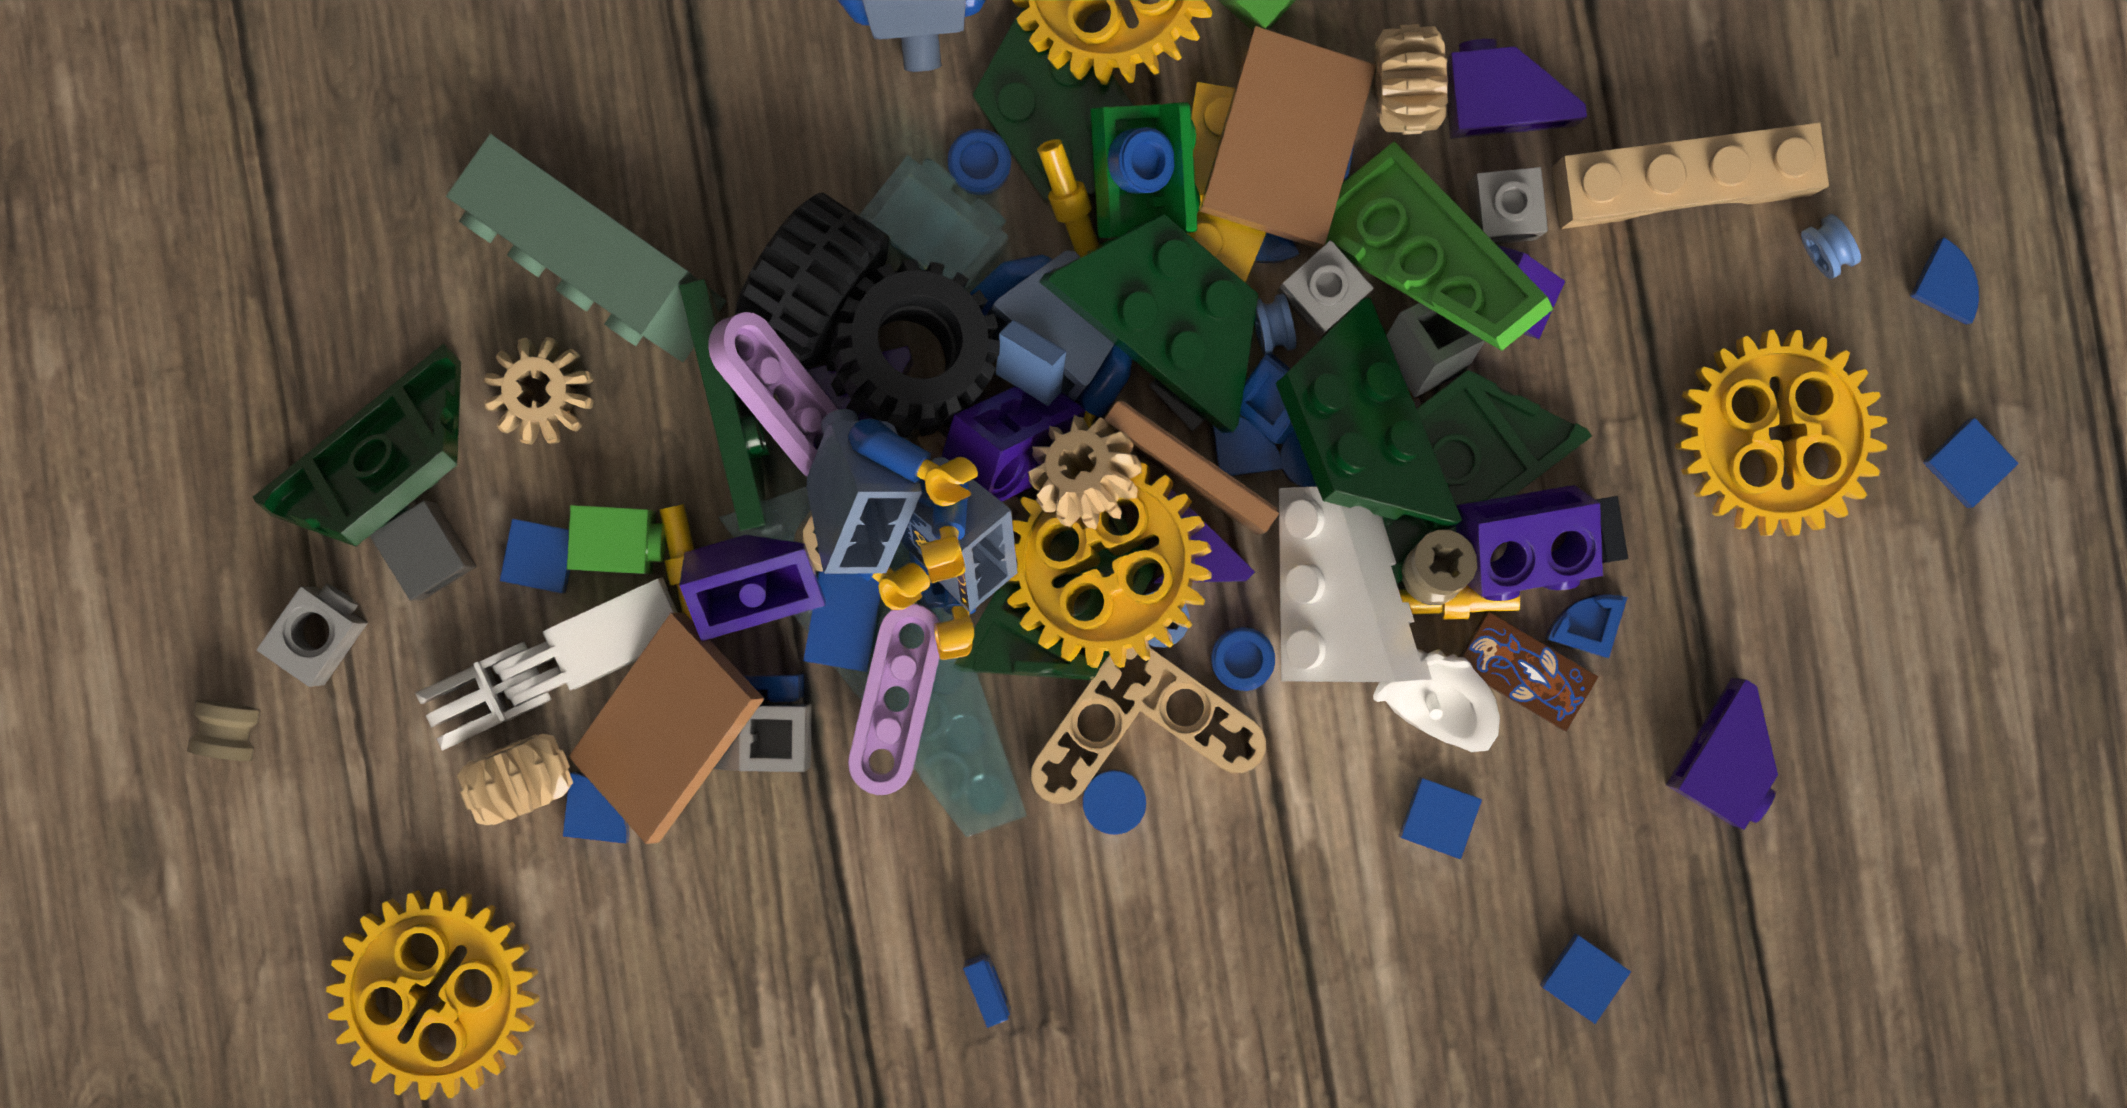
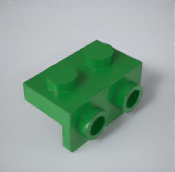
(1177, 199)

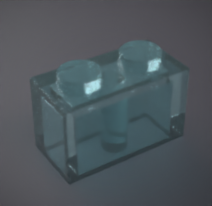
(935, 223)

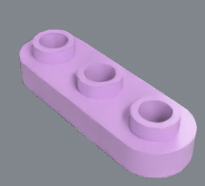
(769, 368)
(890, 729)

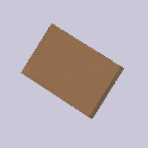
(1287, 137)
(1192, 469)
(665, 728)

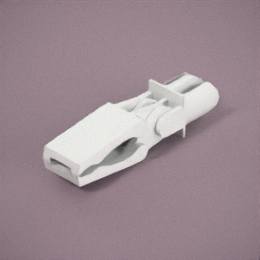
(584, 651)

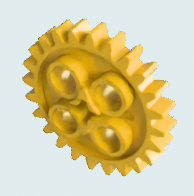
(1062, 22)
(1838, 427)
(1126, 617)
(387, 961)

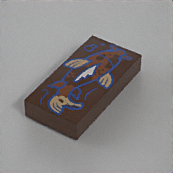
(1528, 671)

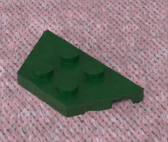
(1037, 103)
(1169, 312)
(1364, 426)
(738, 433)
(1486, 448)
(376, 457)
(1009, 649)

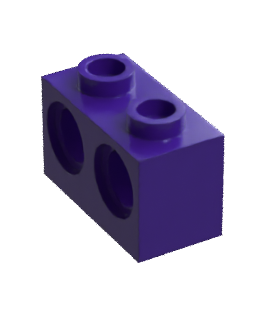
(1001, 434)
(1529, 527)

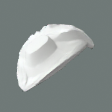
(1450, 707)

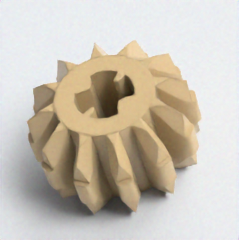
(1410, 79)
(517, 393)
(1077, 453)
(515, 779)

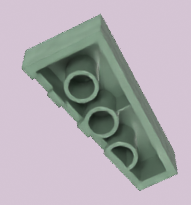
(579, 244)

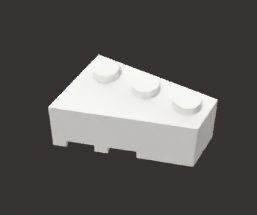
(1340, 596)

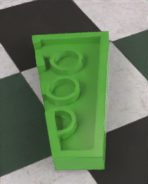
(1427, 247)

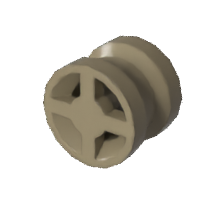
(1428, 578)
(223, 730)

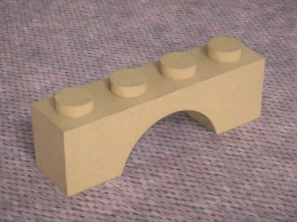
(1690, 174)

